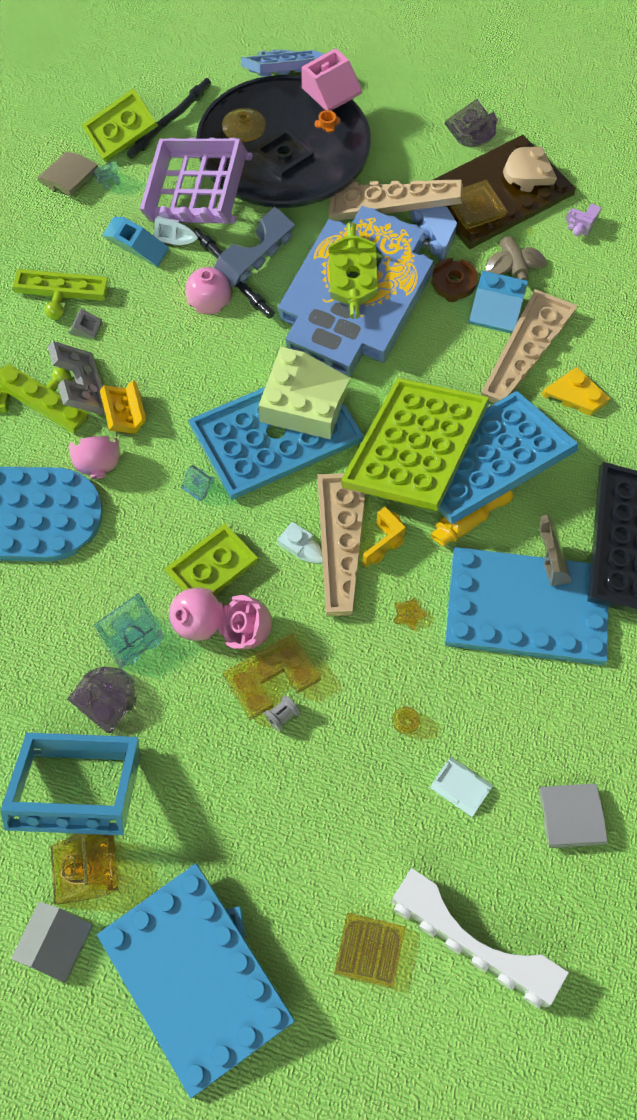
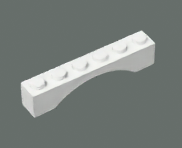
(531, 974)

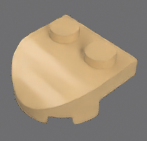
(529, 168)

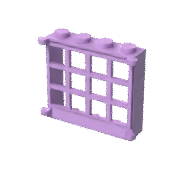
(195, 148)

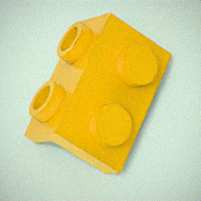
(123, 408)

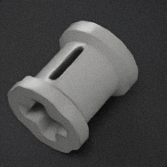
(282, 713)

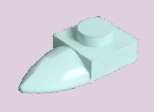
(173, 232)
(300, 544)

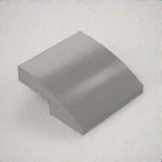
(572, 815)

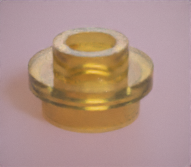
(407, 712)

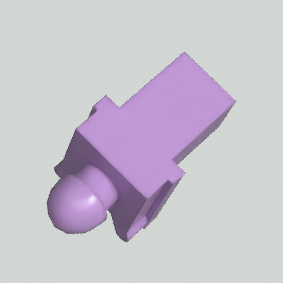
(582, 222)

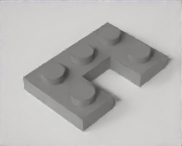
(86, 391)

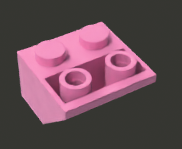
(330, 80)

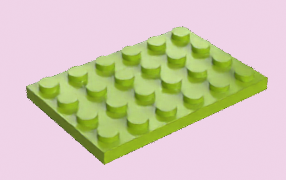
(415, 443)

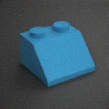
(498, 302)

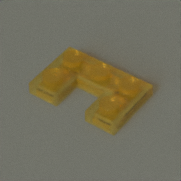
(281, 657)

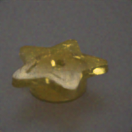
(413, 608)

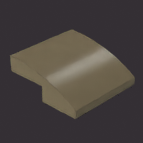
(68, 173)

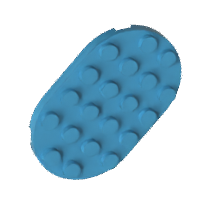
(46, 513)

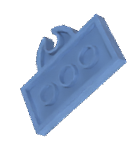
(279, 61)

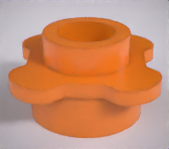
(327, 121)

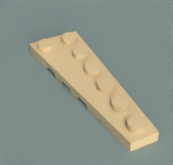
(394, 197)
(533, 334)
(340, 541)

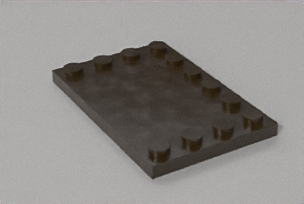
(519, 204)

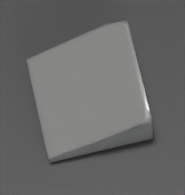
(85, 324)

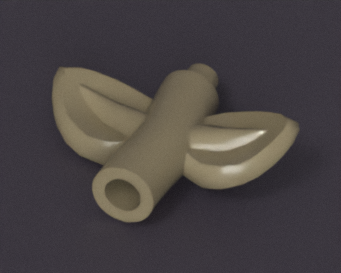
(515, 260)

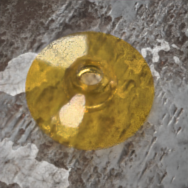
(244, 124)

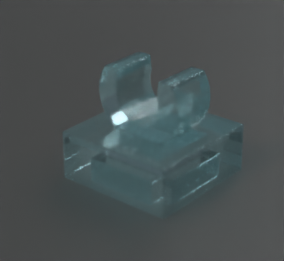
(107, 172)
(197, 482)

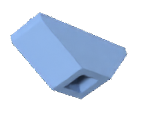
(438, 228)

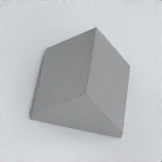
(52, 941)

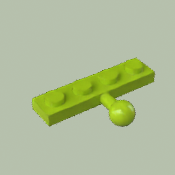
(60, 286)
(42, 397)

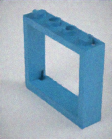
(71, 817)

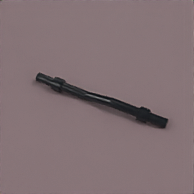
(194, 95)
(256, 300)

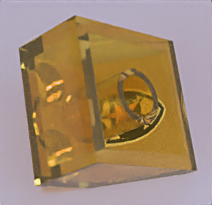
(83, 868)

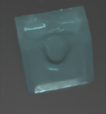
(129, 631)

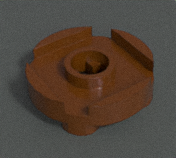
(452, 289)

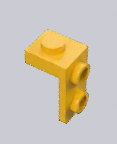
(394, 529)

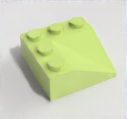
(303, 394)

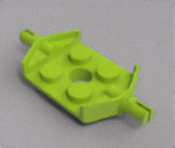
(349, 255)

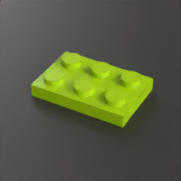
(119, 125)
(212, 562)

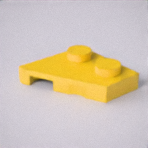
(577, 392)

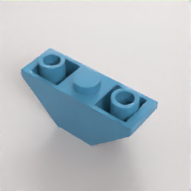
(136, 240)

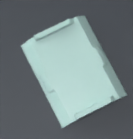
(461, 786)

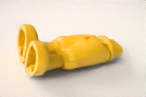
(452, 532)

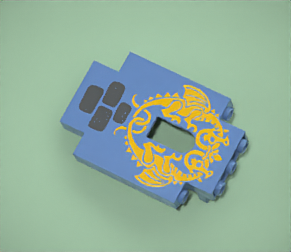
(324, 325)

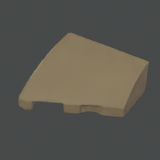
(554, 559)

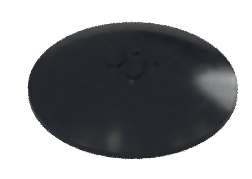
(317, 161)

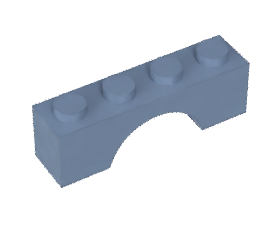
(240, 261)

